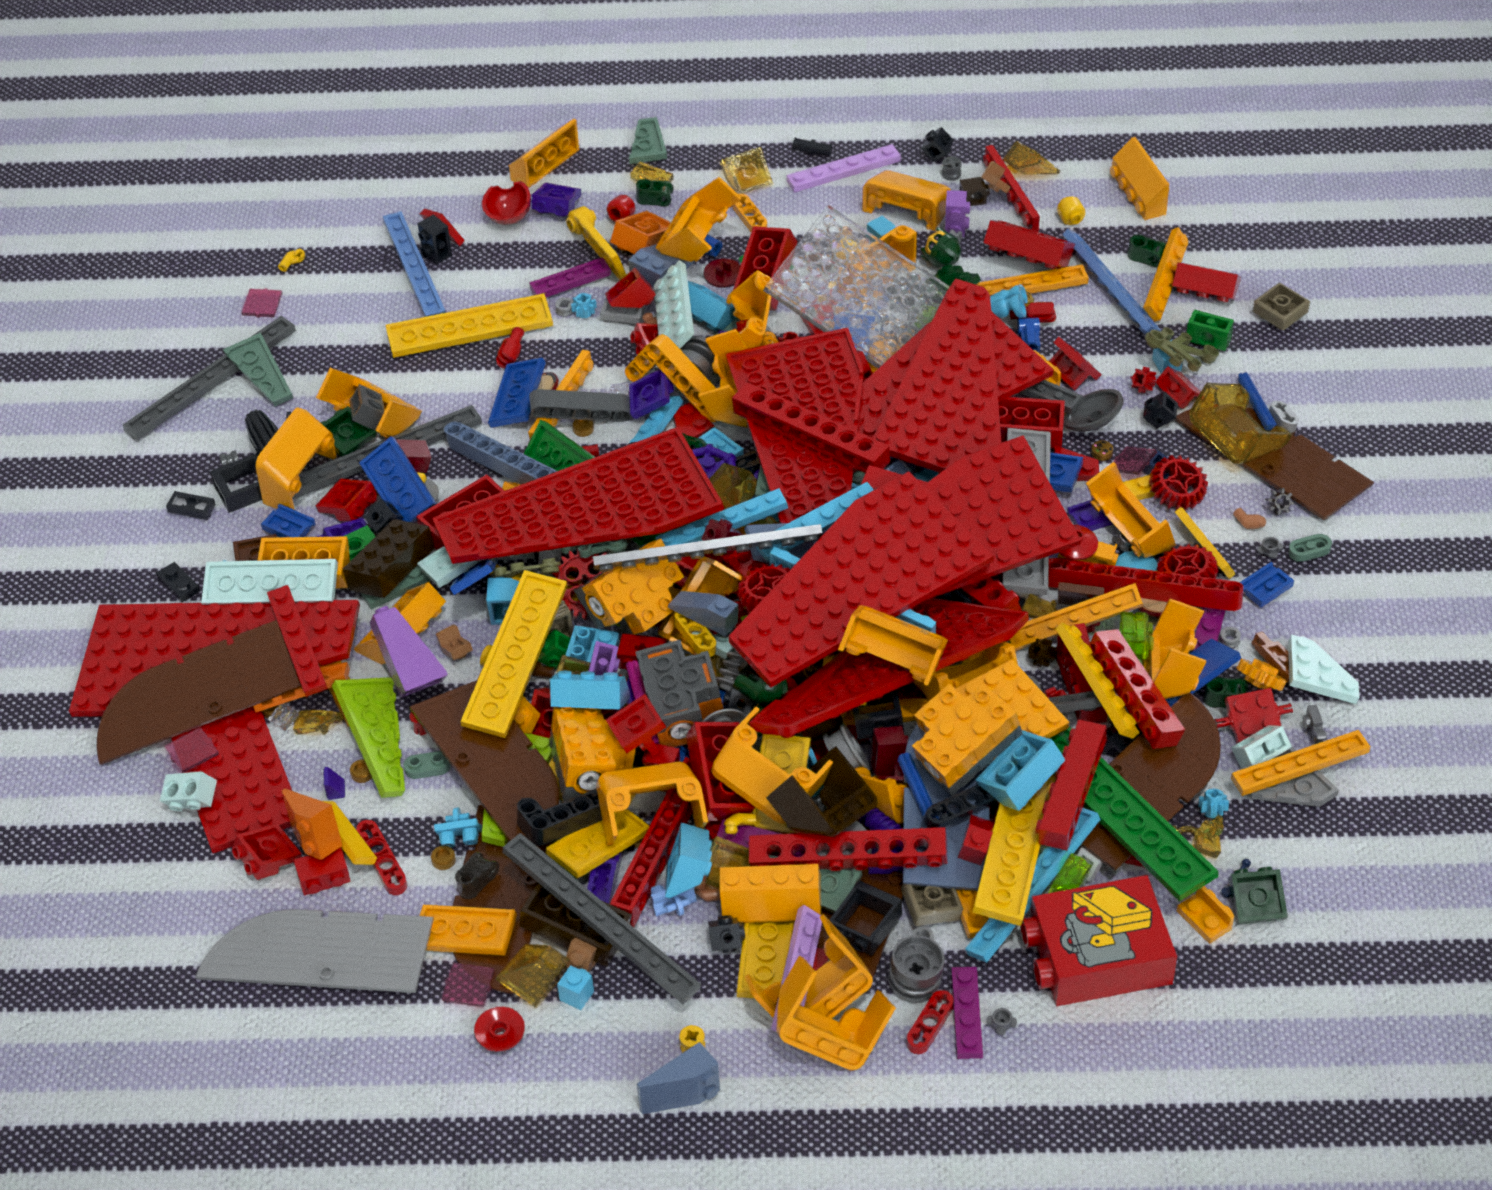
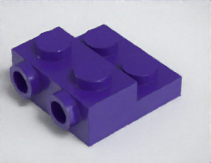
(555, 199)
(649, 393)

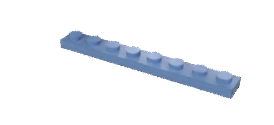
(413, 264)
(1107, 279)

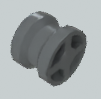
(951, 168)
(230, 458)

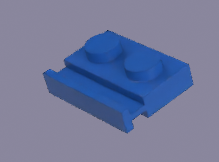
(287, 522)
(1266, 584)

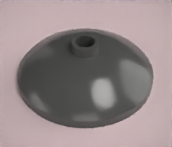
(1095, 410)

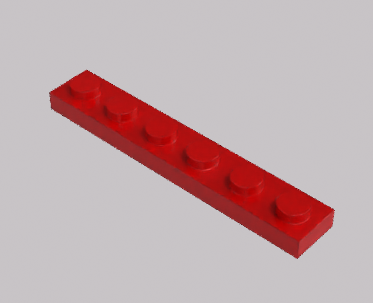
(1015, 194)
(297, 641)

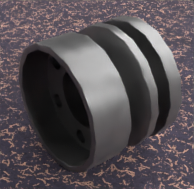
(700, 355)
(916, 968)

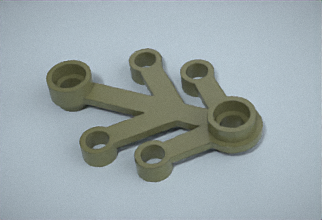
(1158, 339)
(548, 566)

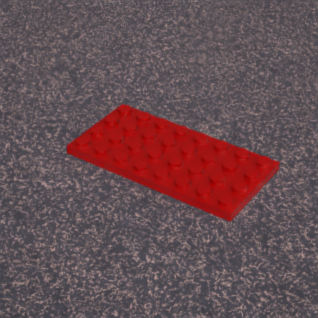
(247, 779)

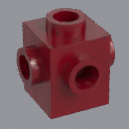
(720, 529)

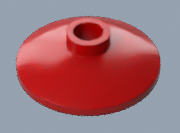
(1087, 547)
(499, 1020)

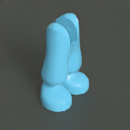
(1008, 300)

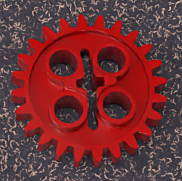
(582, 566)

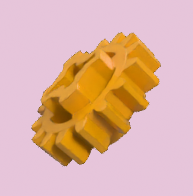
(1261, 674)

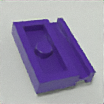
(1087, 516)

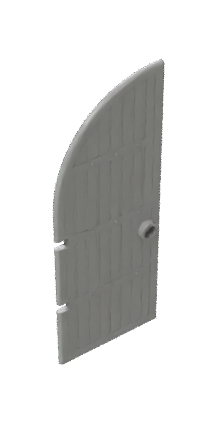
(319, 951)

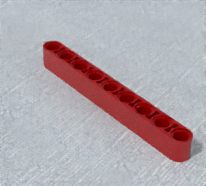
(1151, 584)

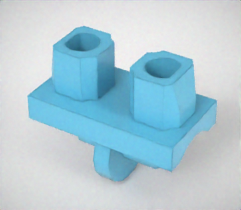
(458, 825)

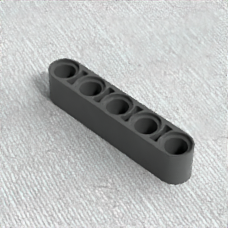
(579, 405)

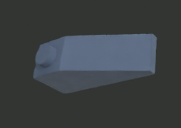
(707, 609)

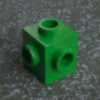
(553, 649)

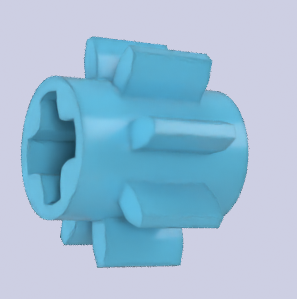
(583, 305)
(1213, 803)

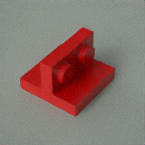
(1072, 364)
(637, 725)

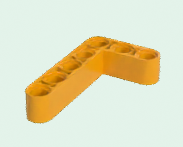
(675, 365)

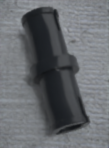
(812, 147)

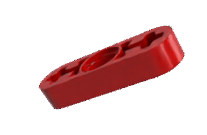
(930, 1011)

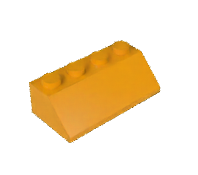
(546, 155)
(1140, 180)
(308, 548)
(416, 607)
(769, 892)

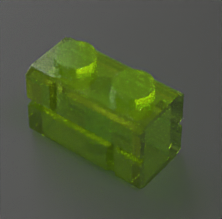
(1137, 633)

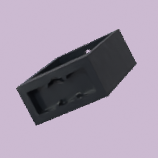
(233, 471)
(867, 722)
(873, 899)

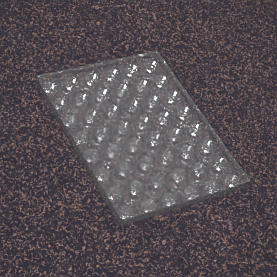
(857, 281)

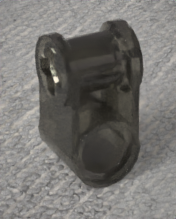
(475, 875)

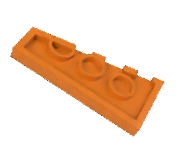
(330, 674)

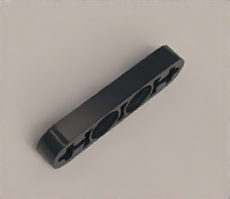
(961, 802)

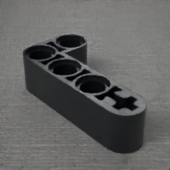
(558, 821)

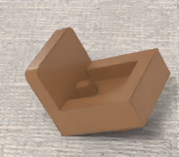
(992, 175)
(452, 643)
(581, 955)

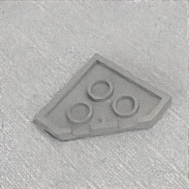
(1308, 789)

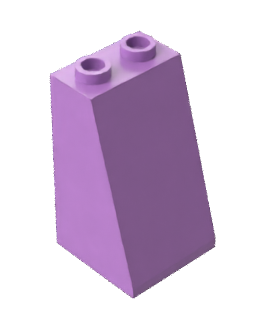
(405, 654)

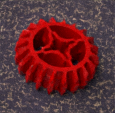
(1174, 489)
(1189, 561)
(758, 584)

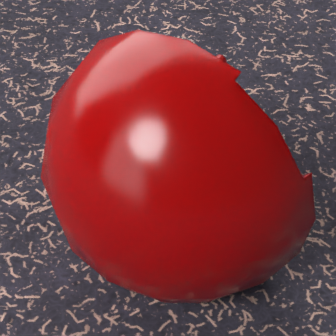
(507, 205)

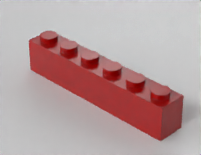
(1072, 785)

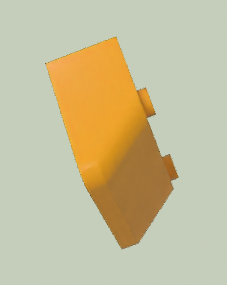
(694, 220)
(719, 400)
(397, 414)
(288, 454)
(1128, 514)
(706, 577)
(894, 641)
(1169, 662)
(756, 776)
(617, 786)
(836, 982)
(841, 1042)

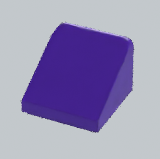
(333, 784)

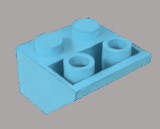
(584, 640)

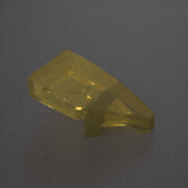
(1038, 607)
(314, 720)
(1207, 837)

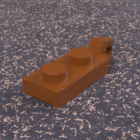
(1273, 653)

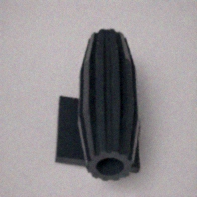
(260, 429)

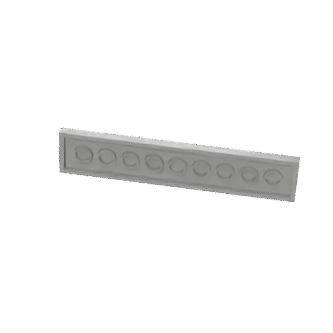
(1031, 577)

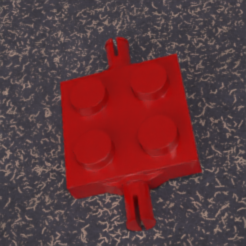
(1251, 713)

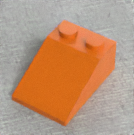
(638, 231)
(312, 824)

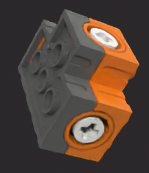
(678, 688)

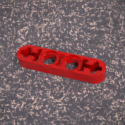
(383, 856)

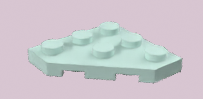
(1318, 672)

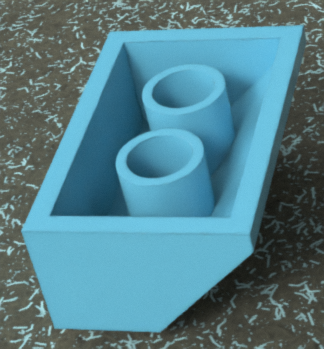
(710, 307)
(588, 690)
(1021, 770)
(688, 860)

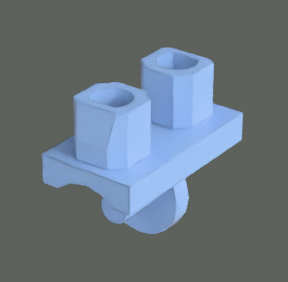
(663, 904)

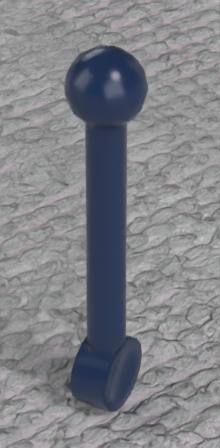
(1225, 892)

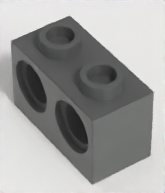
(366, 407)

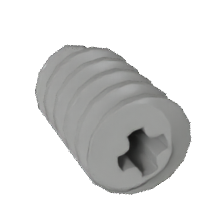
(731, 673)

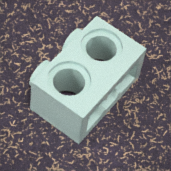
(1261, 746)
(188, 791)

